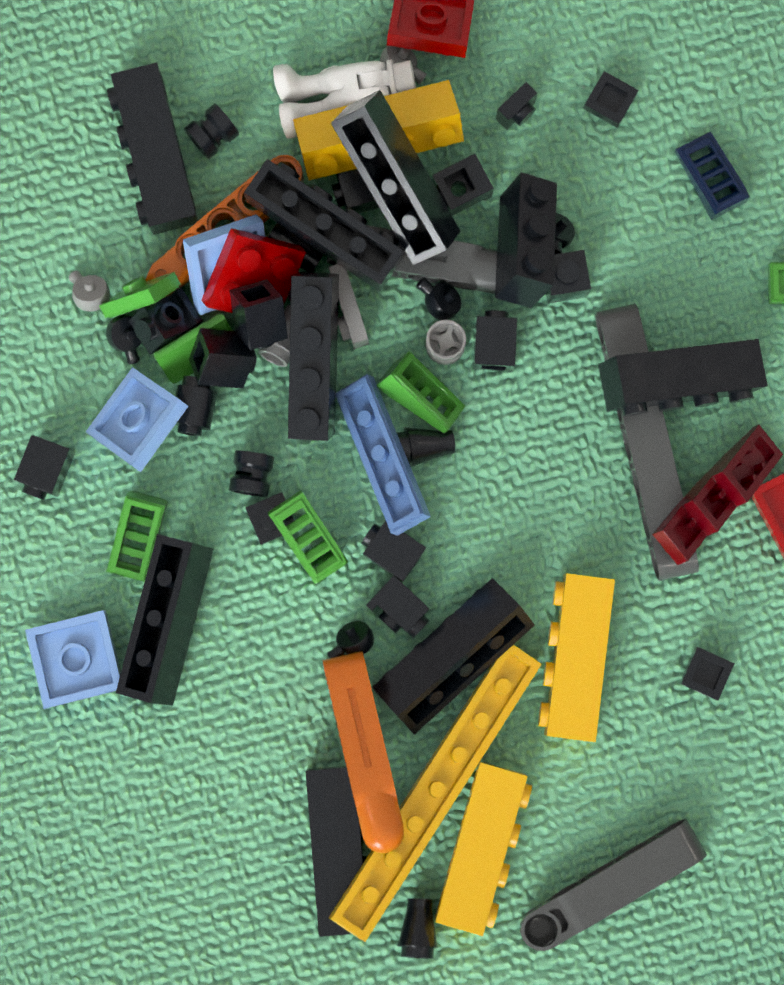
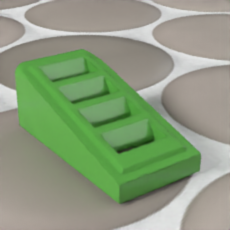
(399, 385)
(127, 515)
(327, 564)

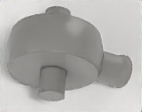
(400, 55)
(88, 291)

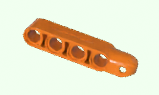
(230, 208)
(364, 752)

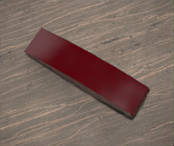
(717, 494)

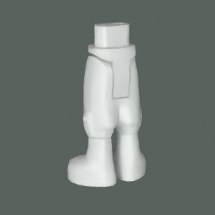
(342, 84)

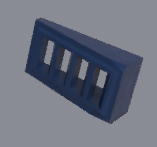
(706, 194)

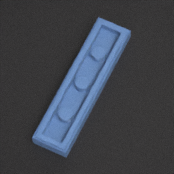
(382, 455)

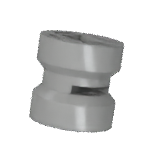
(446, 335)

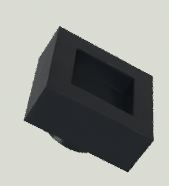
(610, 99)
(517, 107)
(261, 521)
(706, 673)

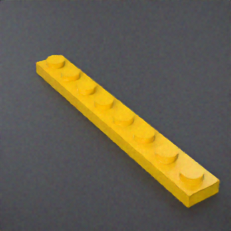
(436, 790)

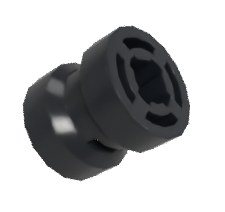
(208, 133)
(249, 464)

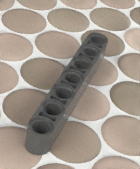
(645, 443)

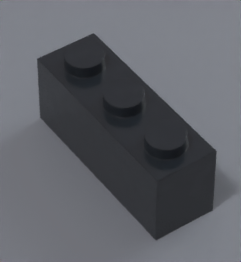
(526, 240)

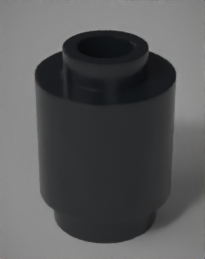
(200, 408)

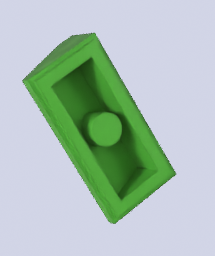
(175, 356)

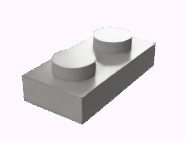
(351, 322)

